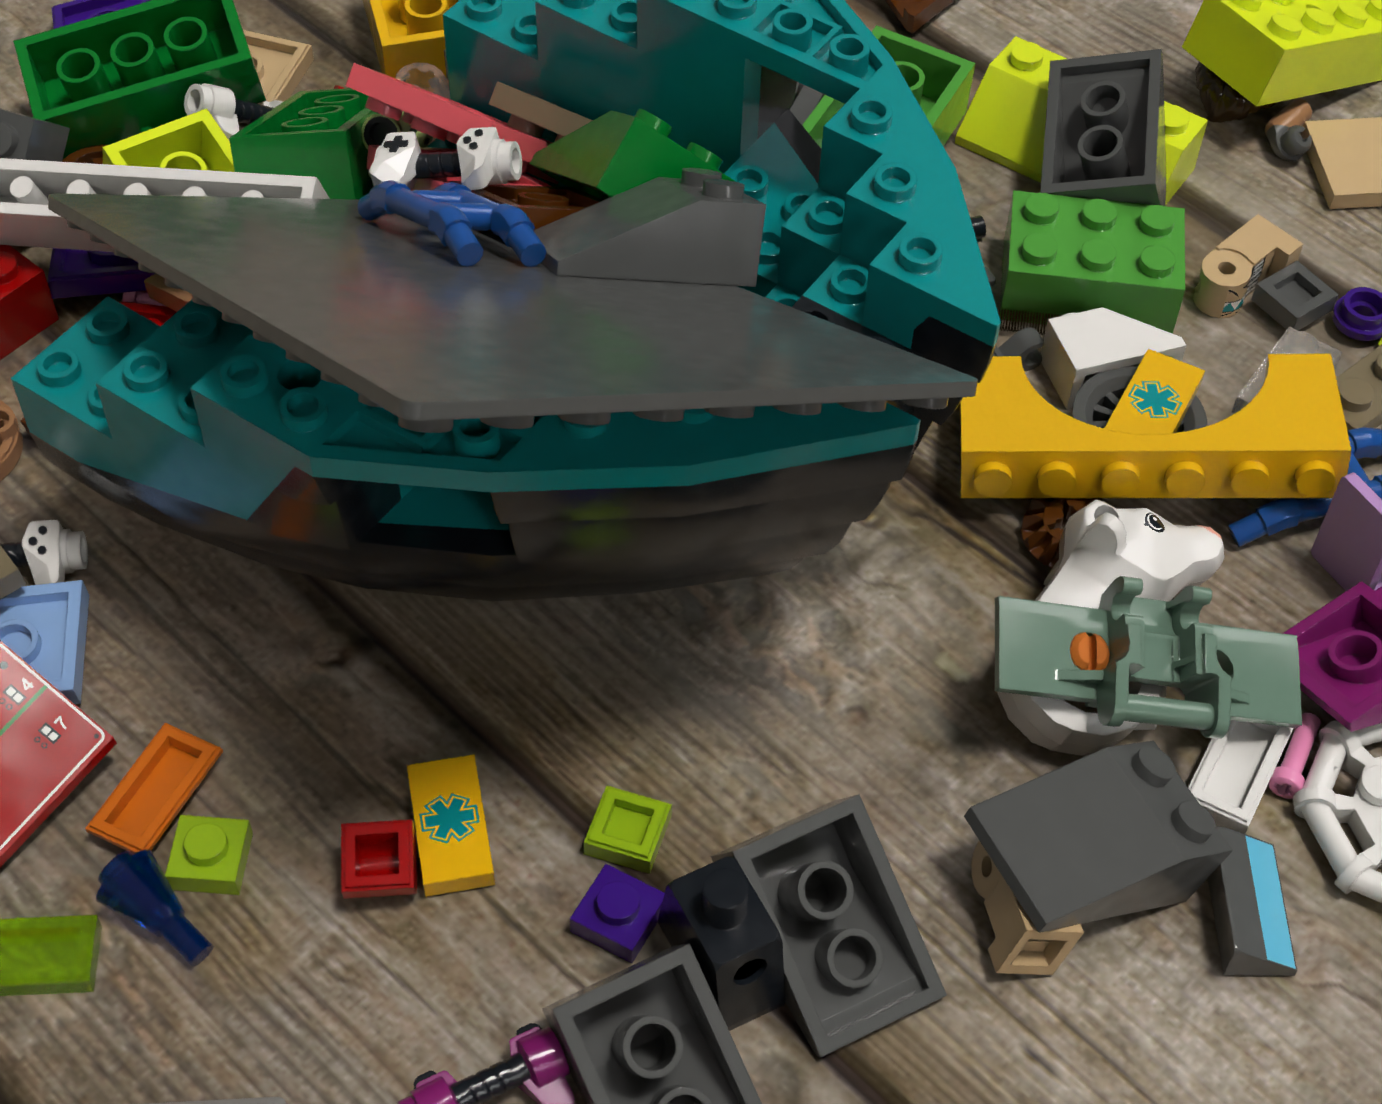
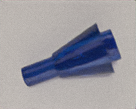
(141, 893)

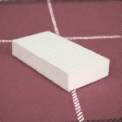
(1238, 771)

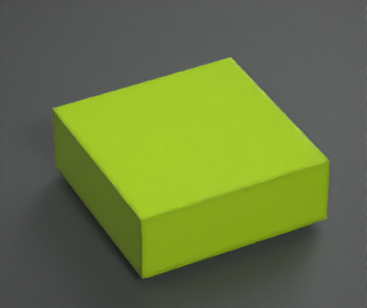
(627, 829)

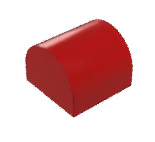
(378, 859)

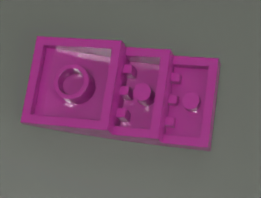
(1344, 657)

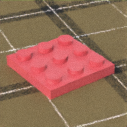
(436, 114)

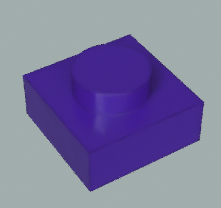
(617, 913)

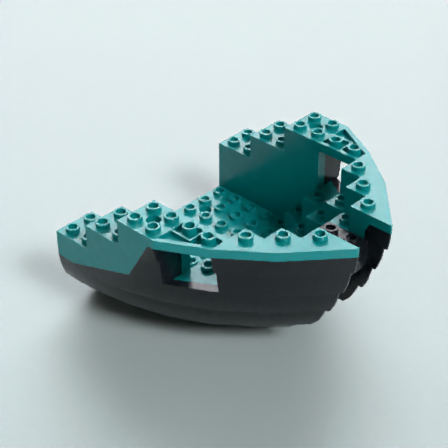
(305, 478)

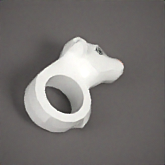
(1093, 552)

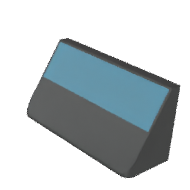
(1251, 910)

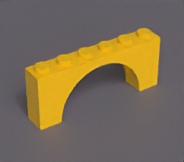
(1277, 446)

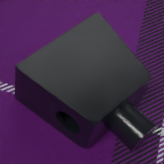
(728, 933)

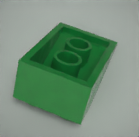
(620, 154)

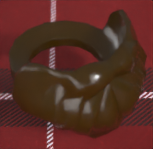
(1220, 99)

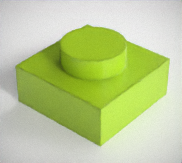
(209, 854)

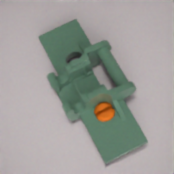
(1096, 652)

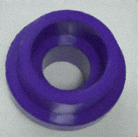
(1359, 314)

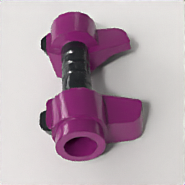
(534, 1066)

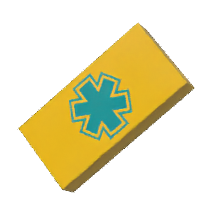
(1156, 396)
(450, 825)

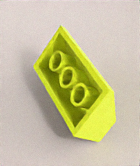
(1010, 117)

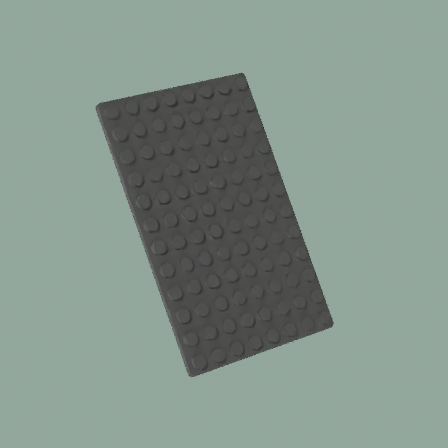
(497, 338)

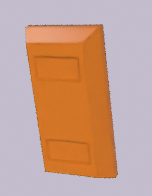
(154, 790)

